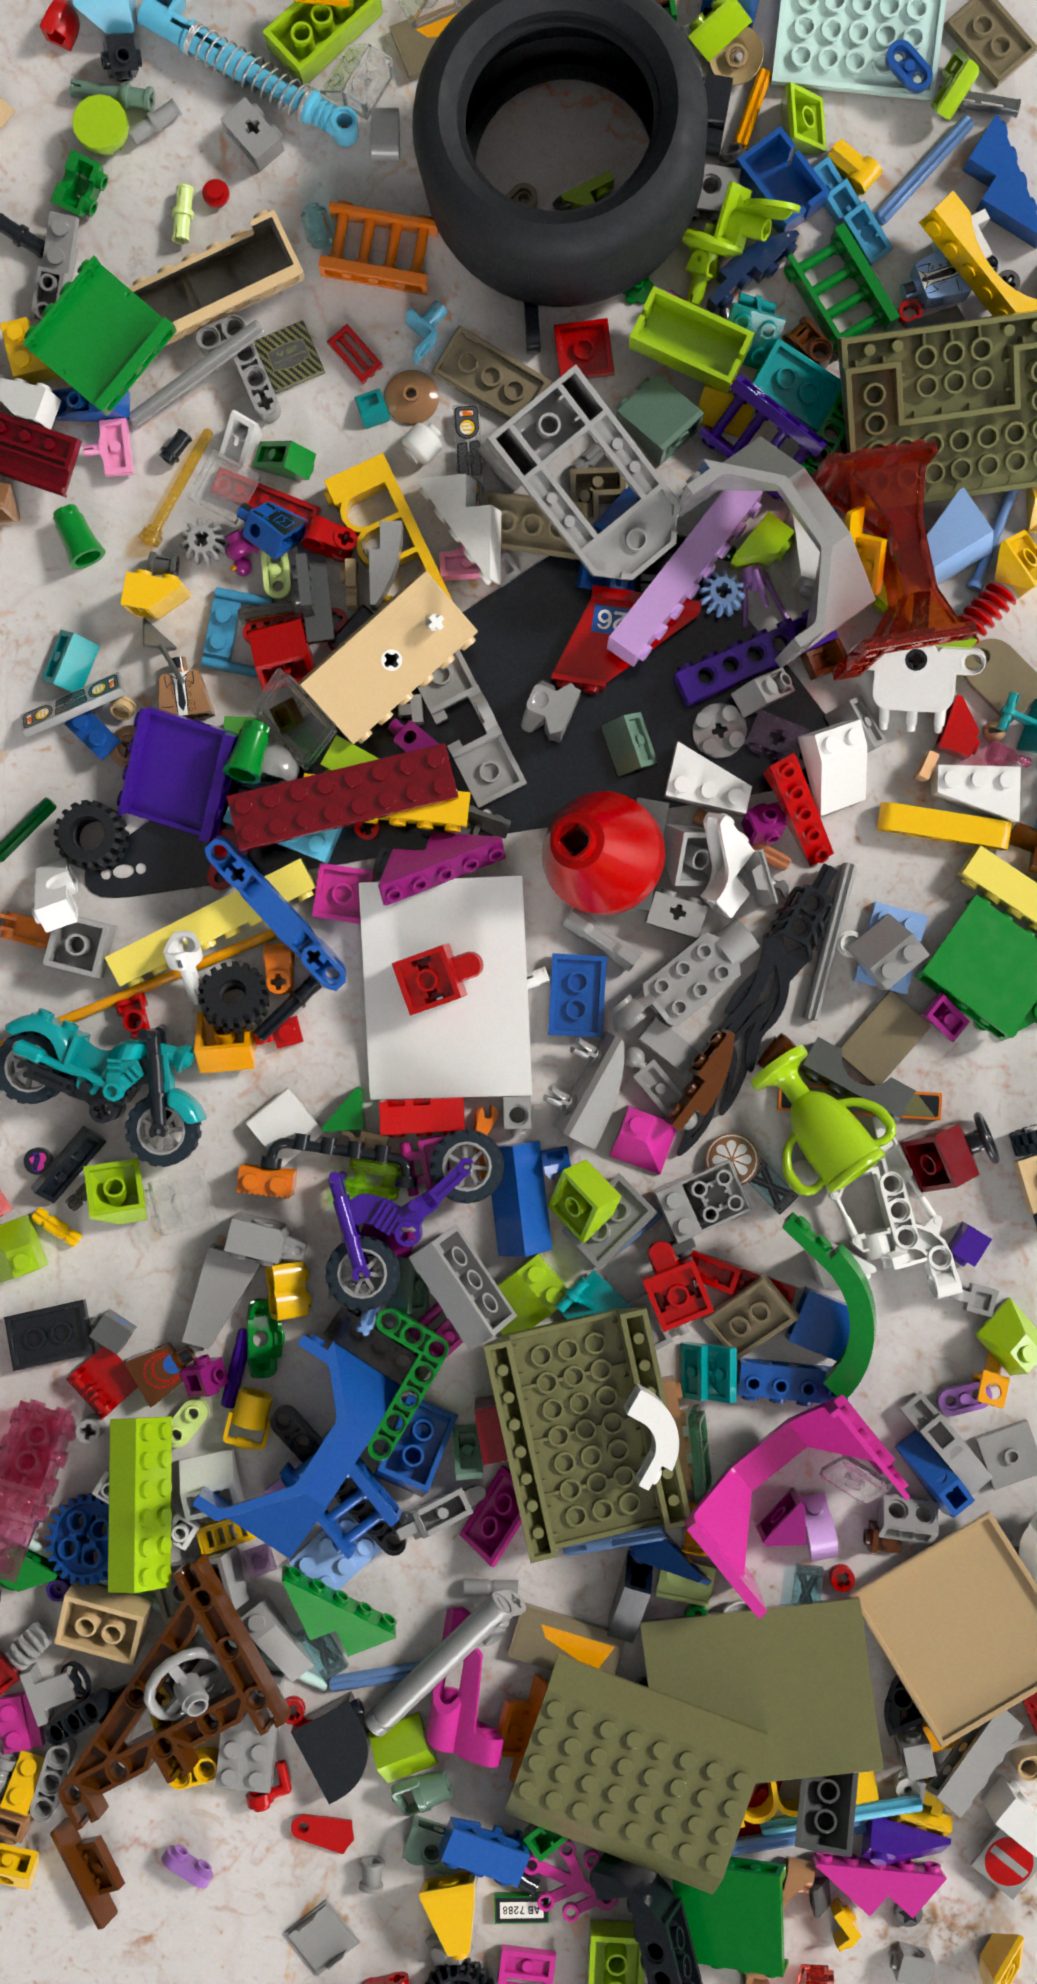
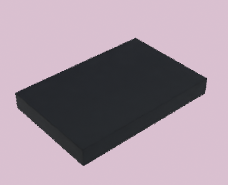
(49, 1335)

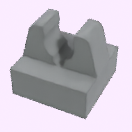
(413, 710)

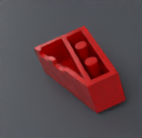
(421, 1116)

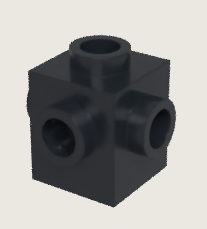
(117, 48)

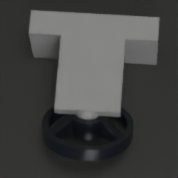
(54, 1690)

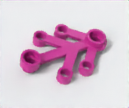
(573, 1882)

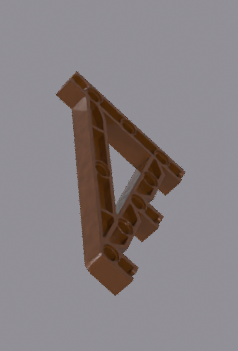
(99, 1765)

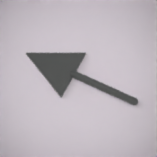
(156, 639)

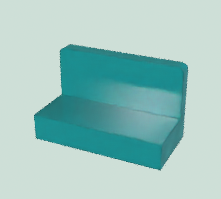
(70, 661)

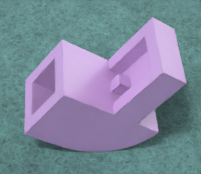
(820, 1528)

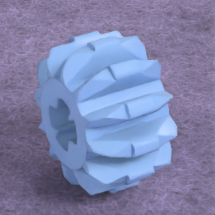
(730, 588)

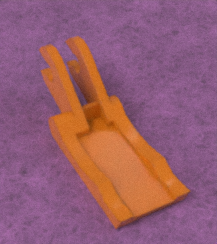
(24, 930)
(484, 1126)

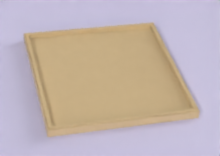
(958, 1627)

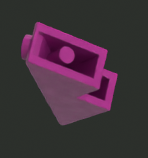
(443, 860)

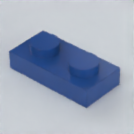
(93, 734)

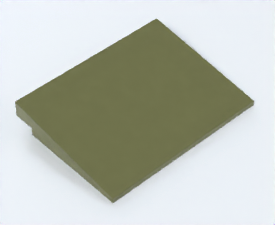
(953, 385)
(789, 1674)

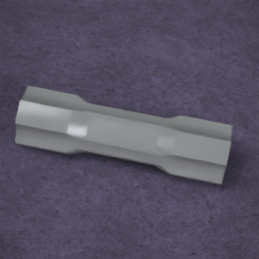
(586, 927)

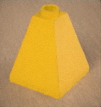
(451, 1908)

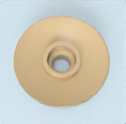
(751, 46)

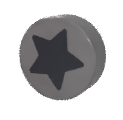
(904, 1919)

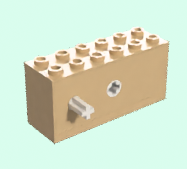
(415, 627)

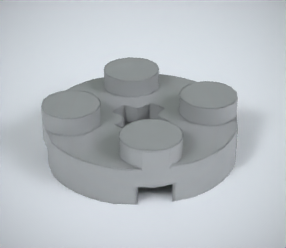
(727, 717)

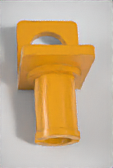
(992, 1376)

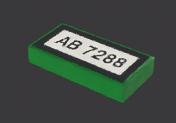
(519, 1908)

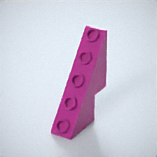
(870, 1884)

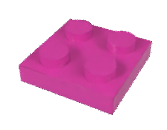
(339, 892)

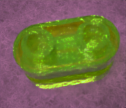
(360, 1186)

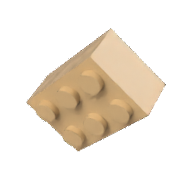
(103, 1622)

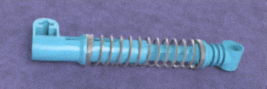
(231, 60)

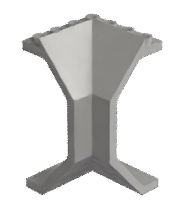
(840, 580)

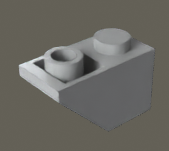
(763, 691)

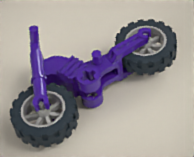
(392, 1218)

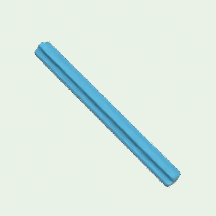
(863, 1812)

